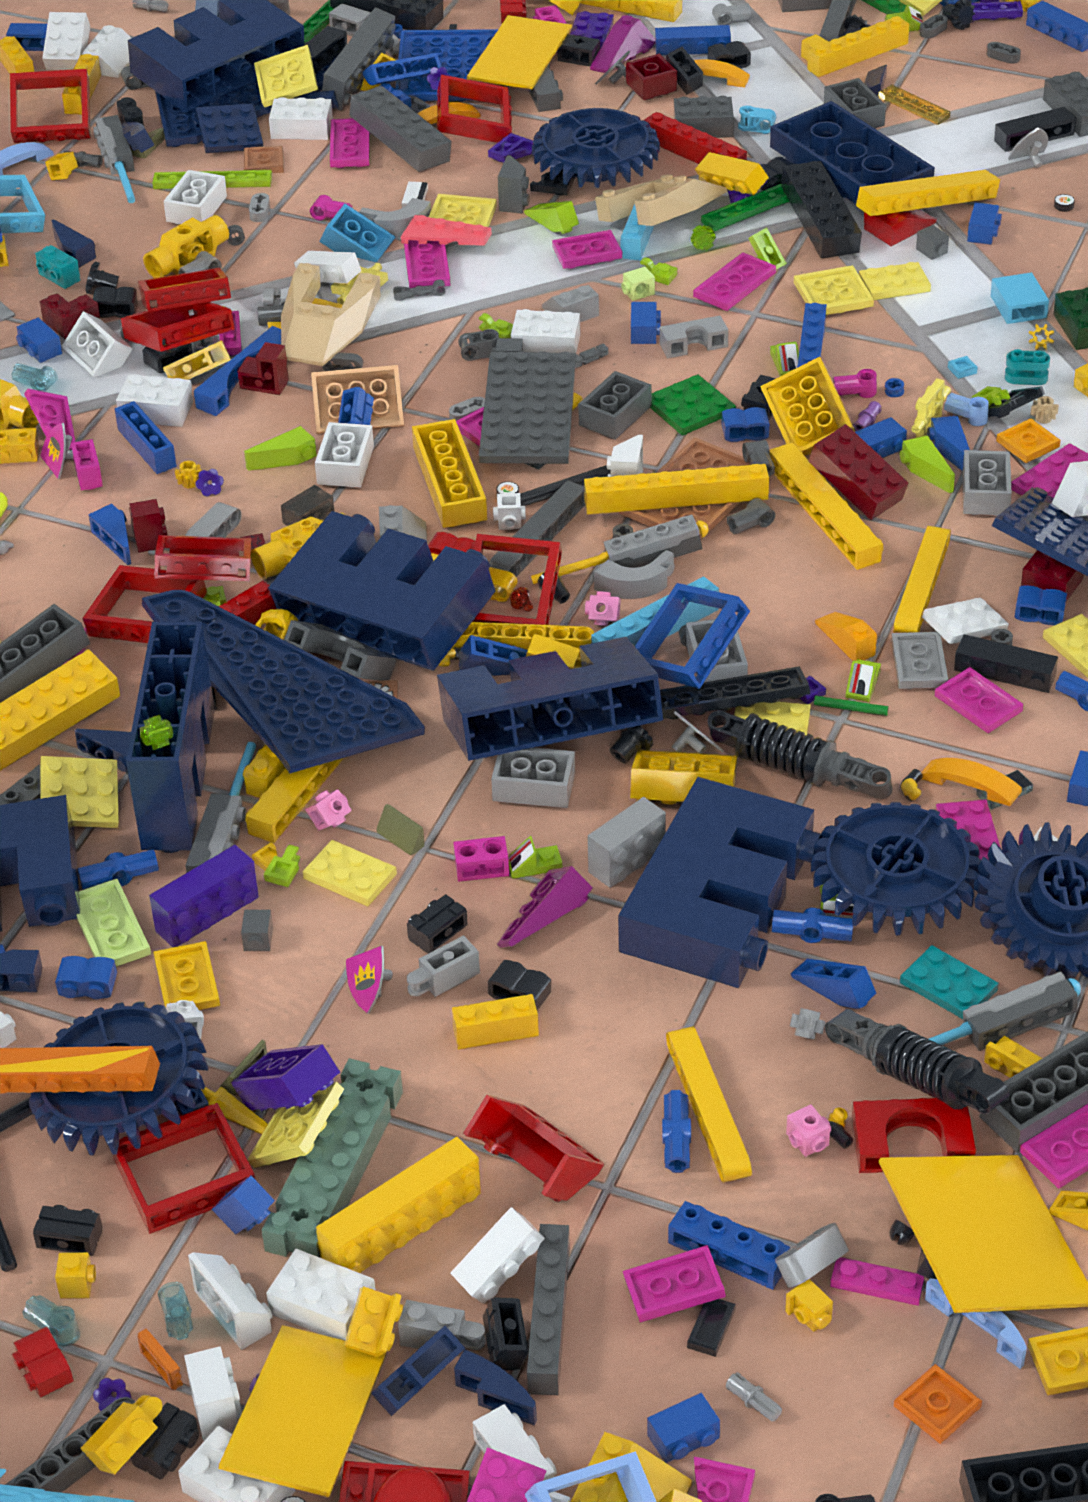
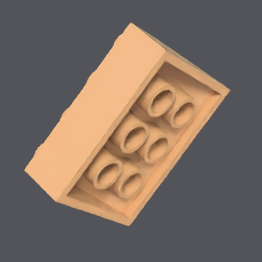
(379, 382)

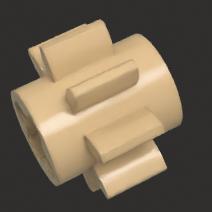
(1044, 409)

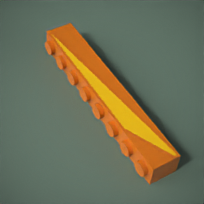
(78, 1069)

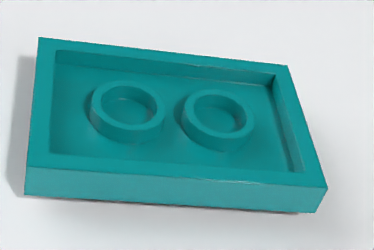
(948, 981)

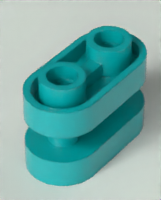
(1027, 367)

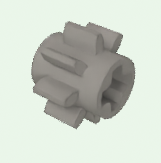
(807, 1023)

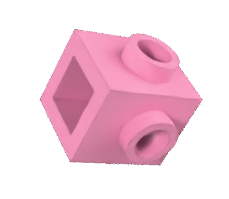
(611, 611)
(328, 809)
(808, 1130)

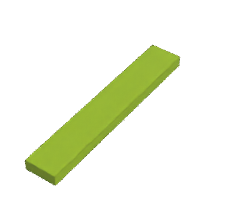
(233, 179)

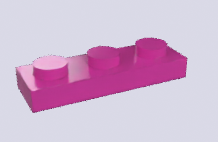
(232, 338)
(877, 1281)

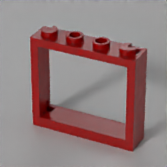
(45, 80)
(469, 126)
(184, 289)
(177, 325)
(525, 546)
(202, 558)
(137, 579)
(198, 1199)

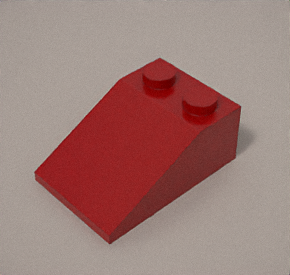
(897, 226)

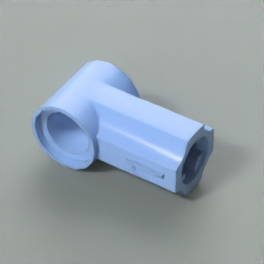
(974, 409)

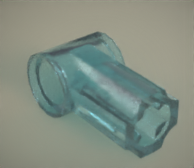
(37, 378)
(175, 1310)
(59, 1320)

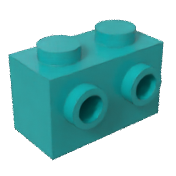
(57, 266)

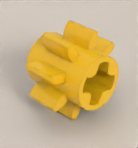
(1038, 331)
(187, 474)

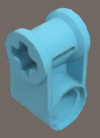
(755, 118)

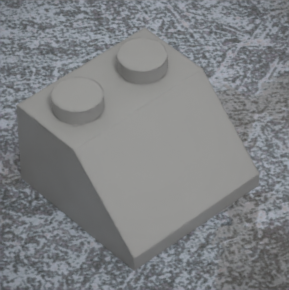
(580, 300)
(401, 520)

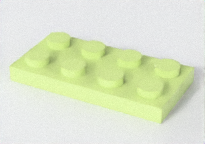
(111, 924)

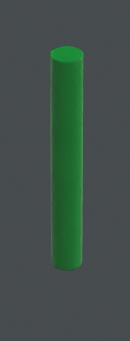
(851, 705)

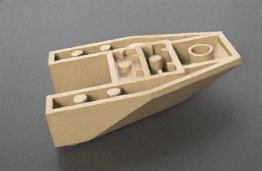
(657, 199)
(317, 331)

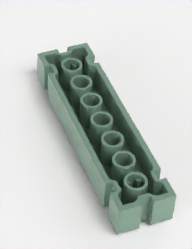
(331, 1172)

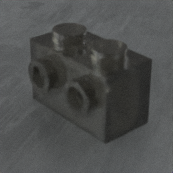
(309, 503)

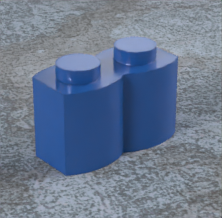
(745, 424)
(1040, 605)
(86, 977)

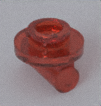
(520, 599)

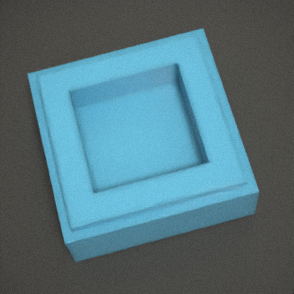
(962, 367)

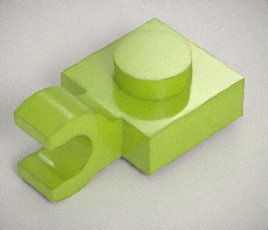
(662, 272)
(502, 327)
(215, 595)
(283, 870)

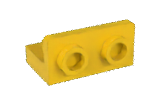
(1009, 1057)
(373, 1322)

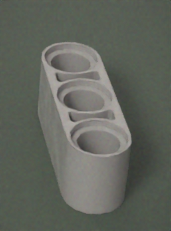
(216, 522)
(811, 1255)

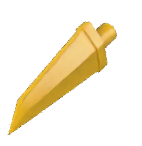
(235, 1110)

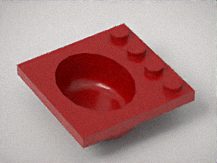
(402, 1483)

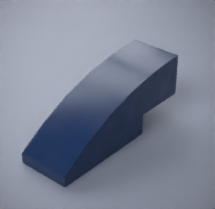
(137, 136)
(418, 1370)
(494, 1386)

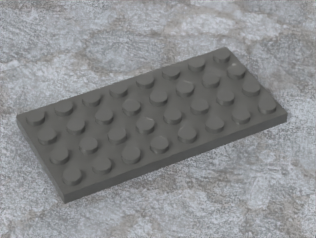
(528, 408)

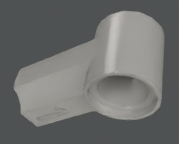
(731, 13)
(202, 262)

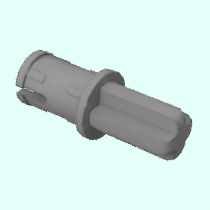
(158, 5)
(753, 1396)

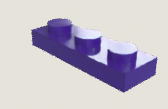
(997, 10)

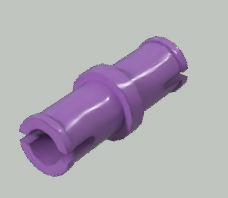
(868, 416)

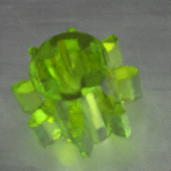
(703, 237)
(156, 732)

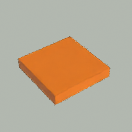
(937, 1403)

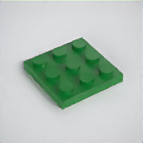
(690, 404)

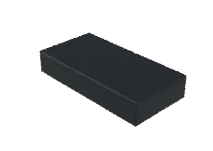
(711, 1326)

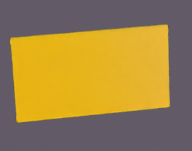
(519, 52)
(302, 1412)

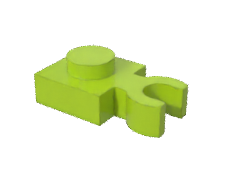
(993, 395)

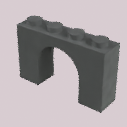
(356, 656)

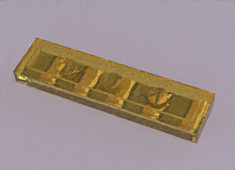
(914, 104)

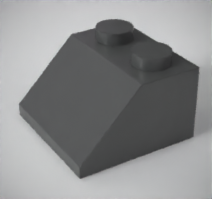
(513, 187)

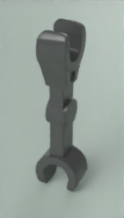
(402, 293)

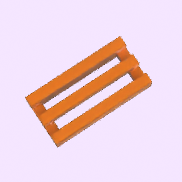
(159, 1359)

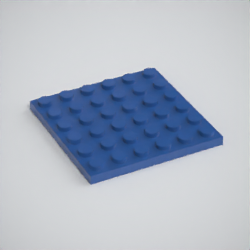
(456, 51)

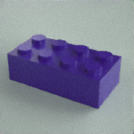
(204, 896)
(286, 1078)

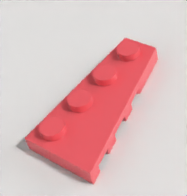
(444, 231)

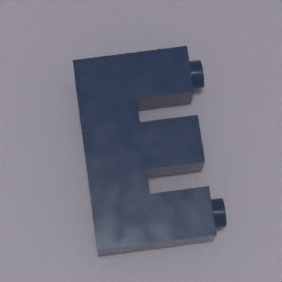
(212, 52)
(384, 590)
(549, 700)
(169, 778)
(41, 858)
(717, 882)

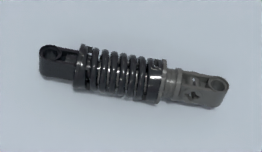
(798, 754)
(919, 1062)

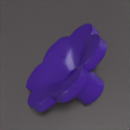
(433, 78)
(208, 489)
(106, 1394)

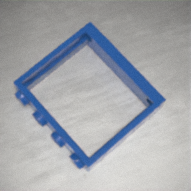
(712, 644)

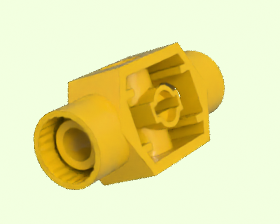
(184, 243)
(14, 408)
(284, 544)

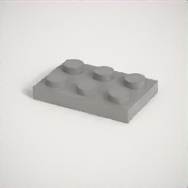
(919, 660)

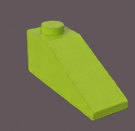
(554, 216)
(284, 450)
(927, 462)

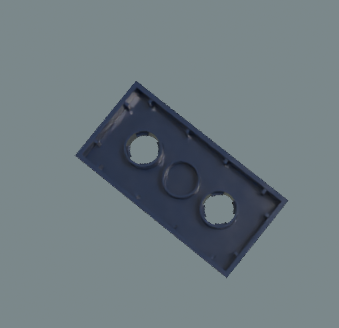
(848, 149)

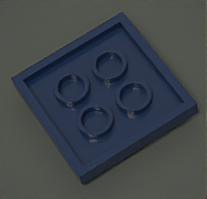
(228, 127)

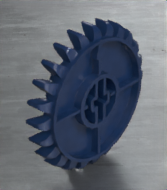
(595, 145)
(896, 865)
(1037, 899)
(124, 1111)

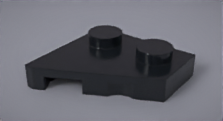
(552, 186)
(1017, 399)

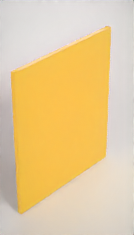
(986, 1233)

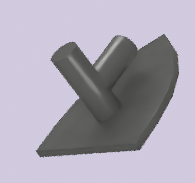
(619, 73)

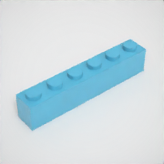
(637, 622)

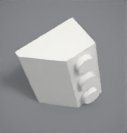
(112, 49)
(96, 345)
(230, 1299)

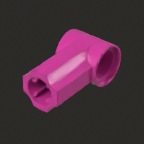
(325, 207)
(862, 384)

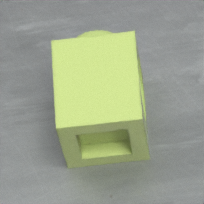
(638, 283)

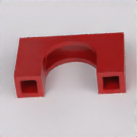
(877, 1119)

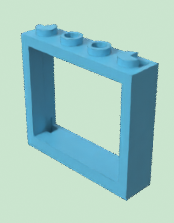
(21, 221)

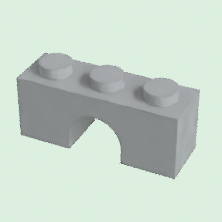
(708, 331)

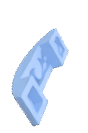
(23, 151)
(996, 1323)

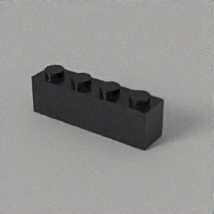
(326, 46)
(1056, 123)
(1006, 663)

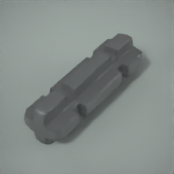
(591, 355)

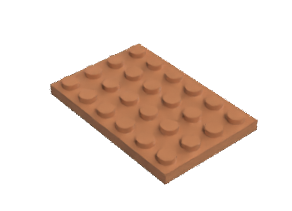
(693, 456)

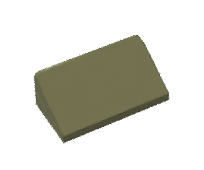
(157, 137)
(400, 830)
(256, 1054)

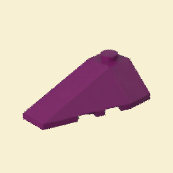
(625, 36)
(552, 898)

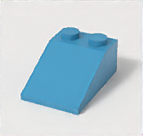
(356, 234)

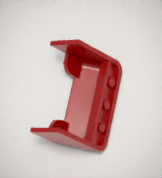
(535, 1145)

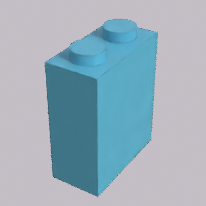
(1019, 298)

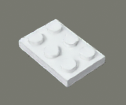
(966, 617)

